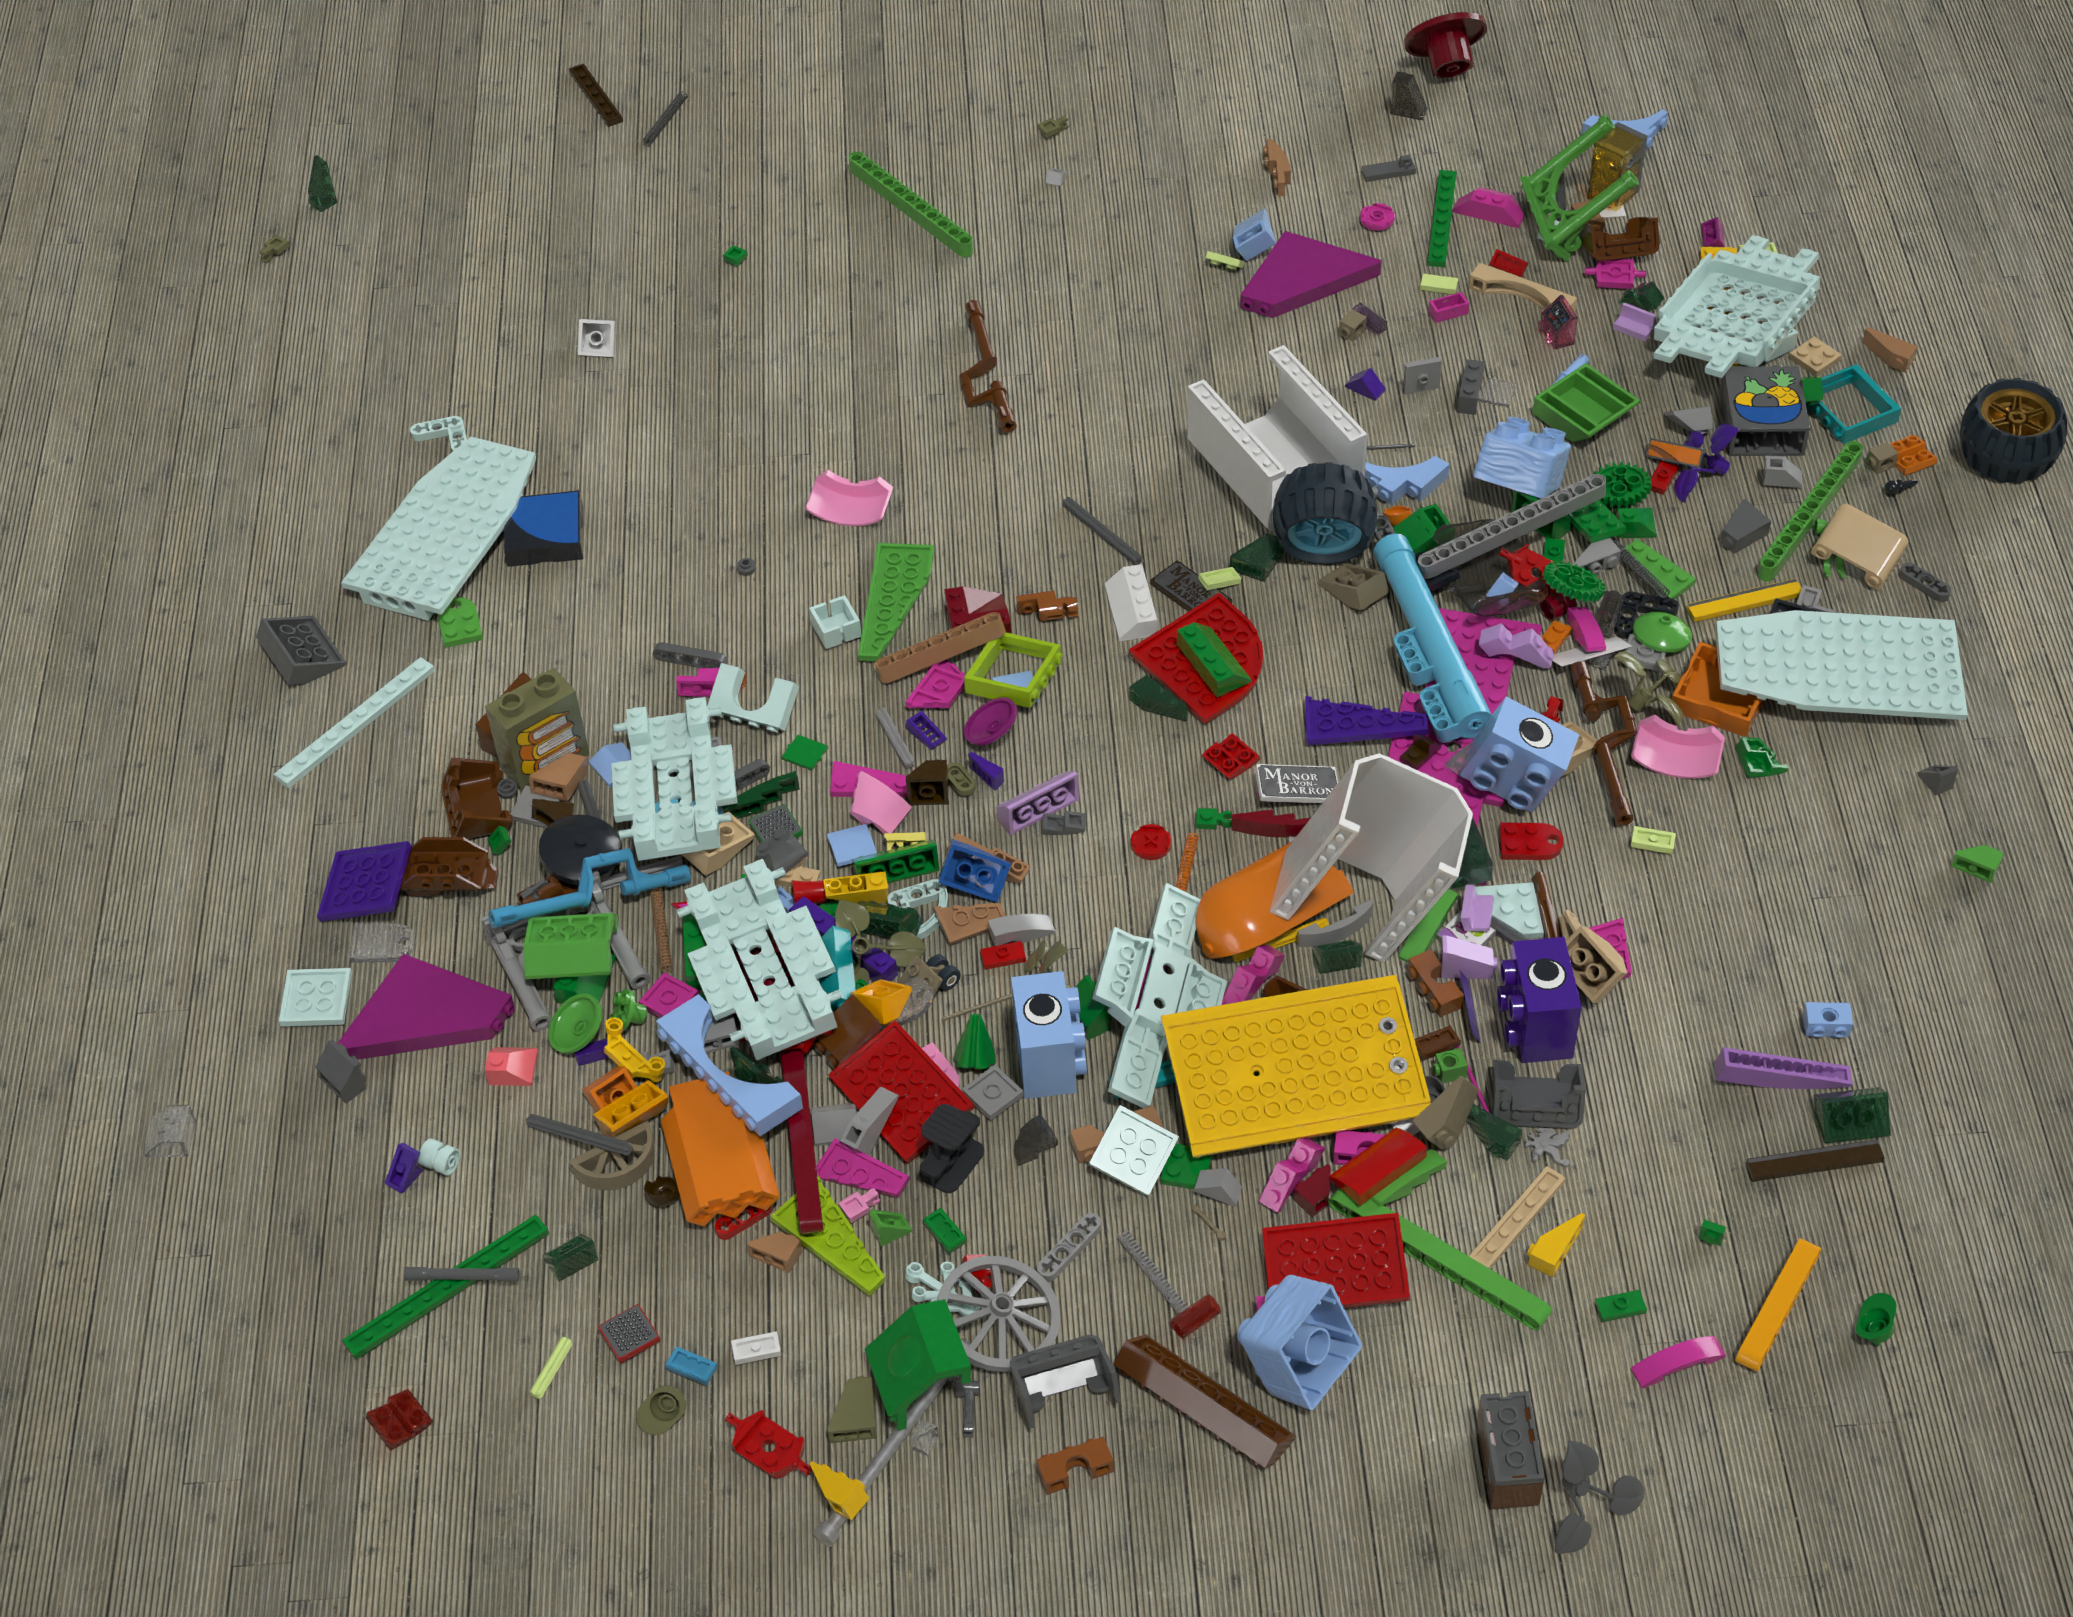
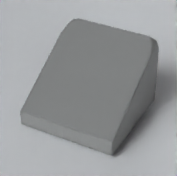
(1056, 176)

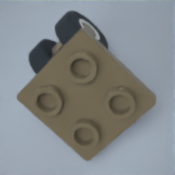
(935, 972)

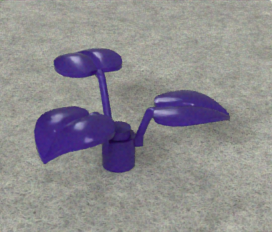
(1716, 463)

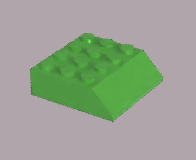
(1582, 403)

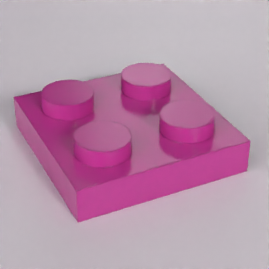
(667, 995)

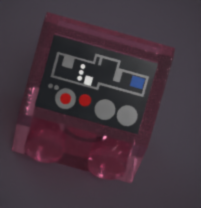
(1559, 323)

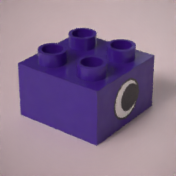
(1540, 1000)

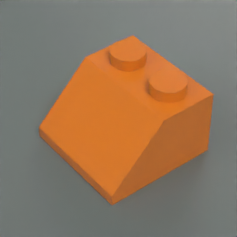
(609, 1087)

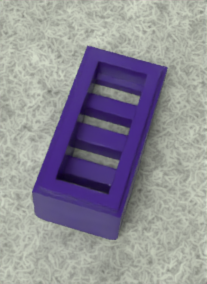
(921, 717)
(988, 771)

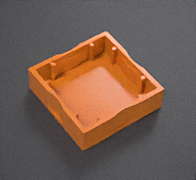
(1704, 701)

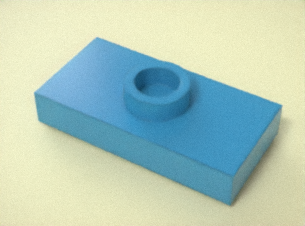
(691, 1365)

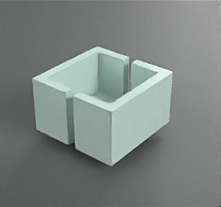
(840, 626)

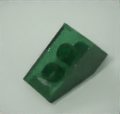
(750, 1070)

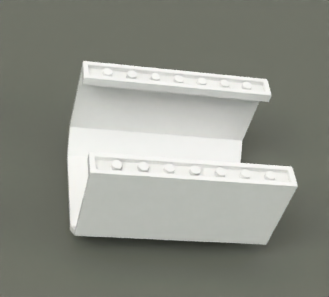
(1296, 431)
(1391, 826)

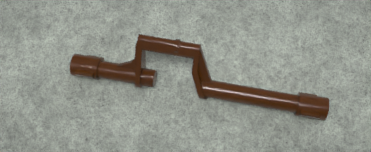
(998, 392)
(1591, 708)

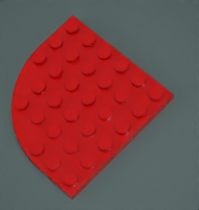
(1173, 670)

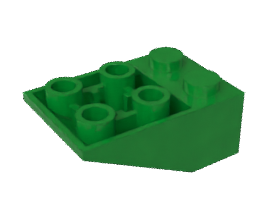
(1421, 527)

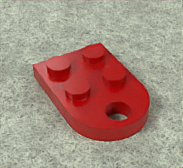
(1529, 841)

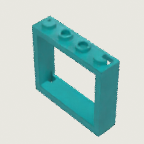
(1854, 374)

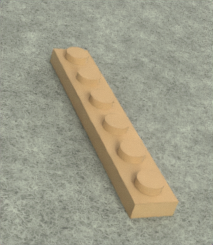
(1518, 1217)

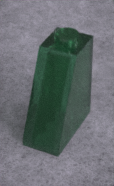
(1258, 557)

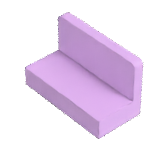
(1635, 322)
(1476, 910)

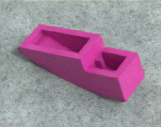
(1585, 629)

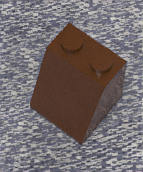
(854, 1029)

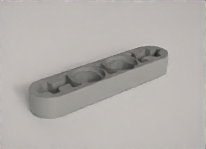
(1066, 1245)

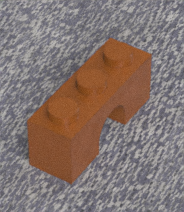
(1441, 997)
(1091, 1455)

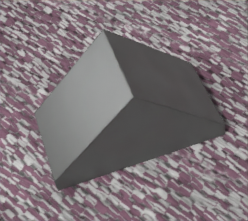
(1939, 777)

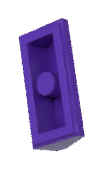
(592, 1052)

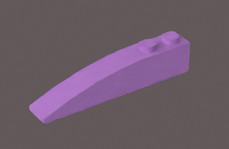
(1779, 1071)

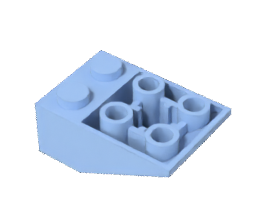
(1253, 235)

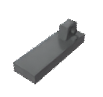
(1387, 170)

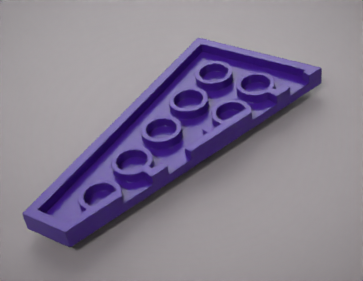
(1357, 722)

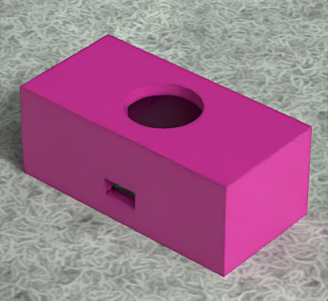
(1441, 310)

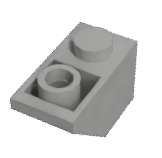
(1781, 472)

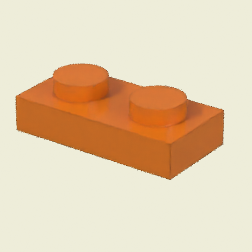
(1556, 635)

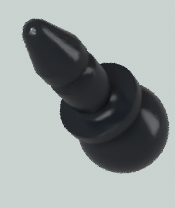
(1893, 487)

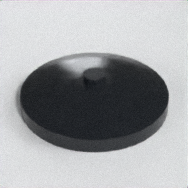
(571, 840)

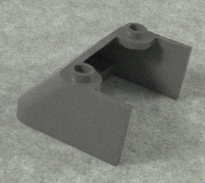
(1060, 1369)

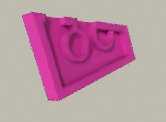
(1614, 934)

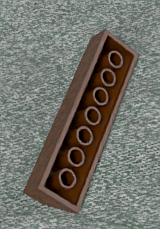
(1204, 1400)

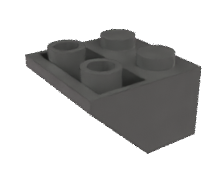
(341, 1072)

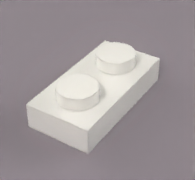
(756, 1348)

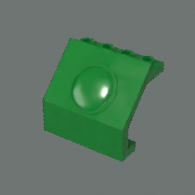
(916, 1354)

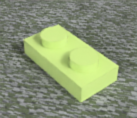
(1217, 259)
(1653, 840)

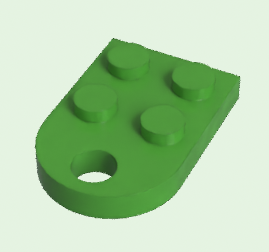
(460, 624)

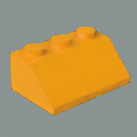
(631, 1109)

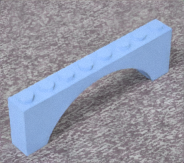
(757, 1104)

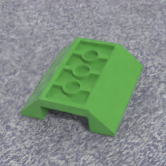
(569, 945)

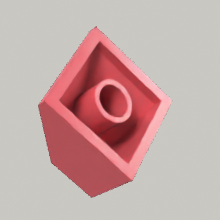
(511, 1066)

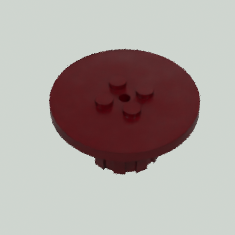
(1447, 42)

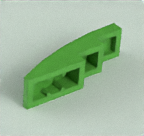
(1425, 932)
(1415, 1176)

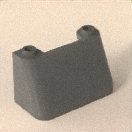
(1539, 1100)

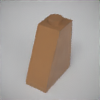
(559, 777)

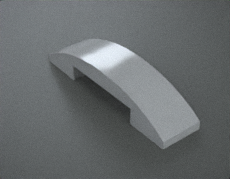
(1337, 931)

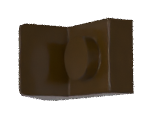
(1420, 752)

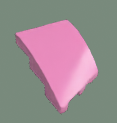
(877, 804)

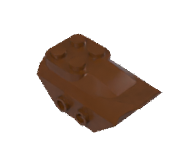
(447, 865)

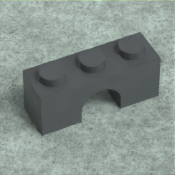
(1471, 386)

